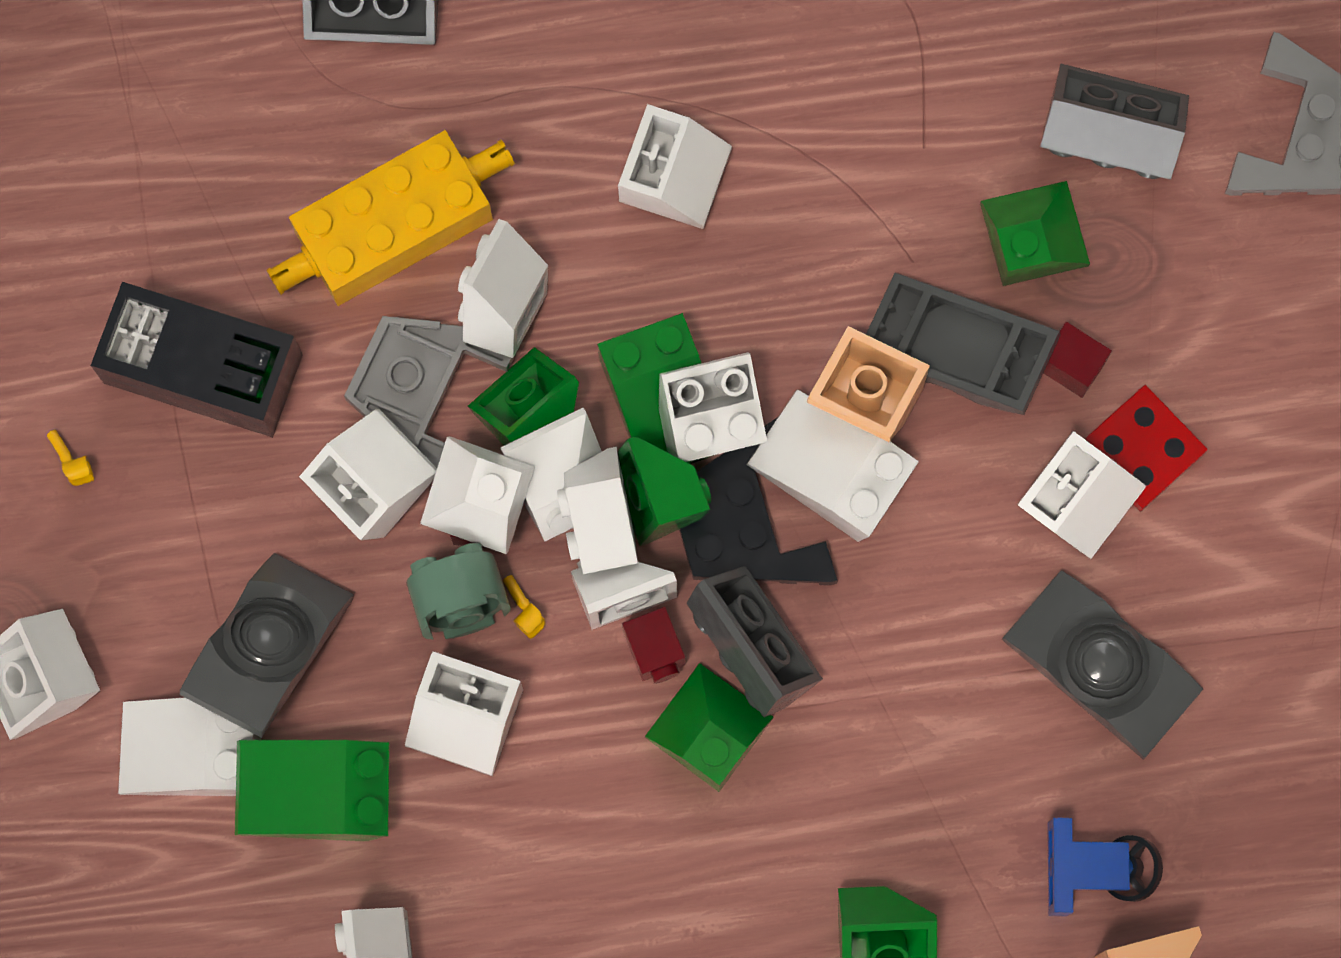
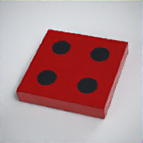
(1148, 443)

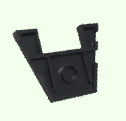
(740, 533)

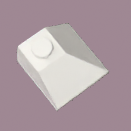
(553, 452)
(477, 494)
(622, 591)

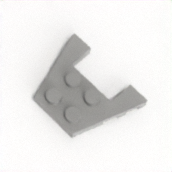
(1314, 145)
(409, 374)

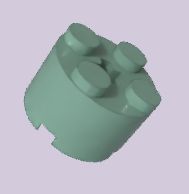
(457, 592)

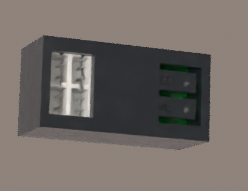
(197, 359)

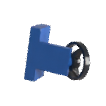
(1095, 867)

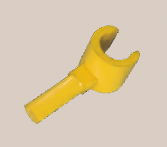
(76, 470)
(530, 619)

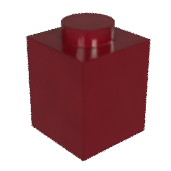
(1076, 360)
(654, 646)

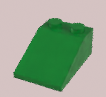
(634, 368)
(312, 789)

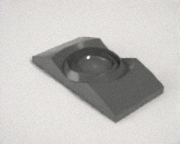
(967, 344)
(265, 644)
(1103, 663)

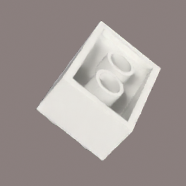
(832, 466)
(177, 749)

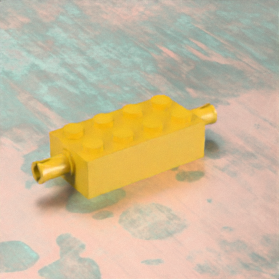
(391, 217)

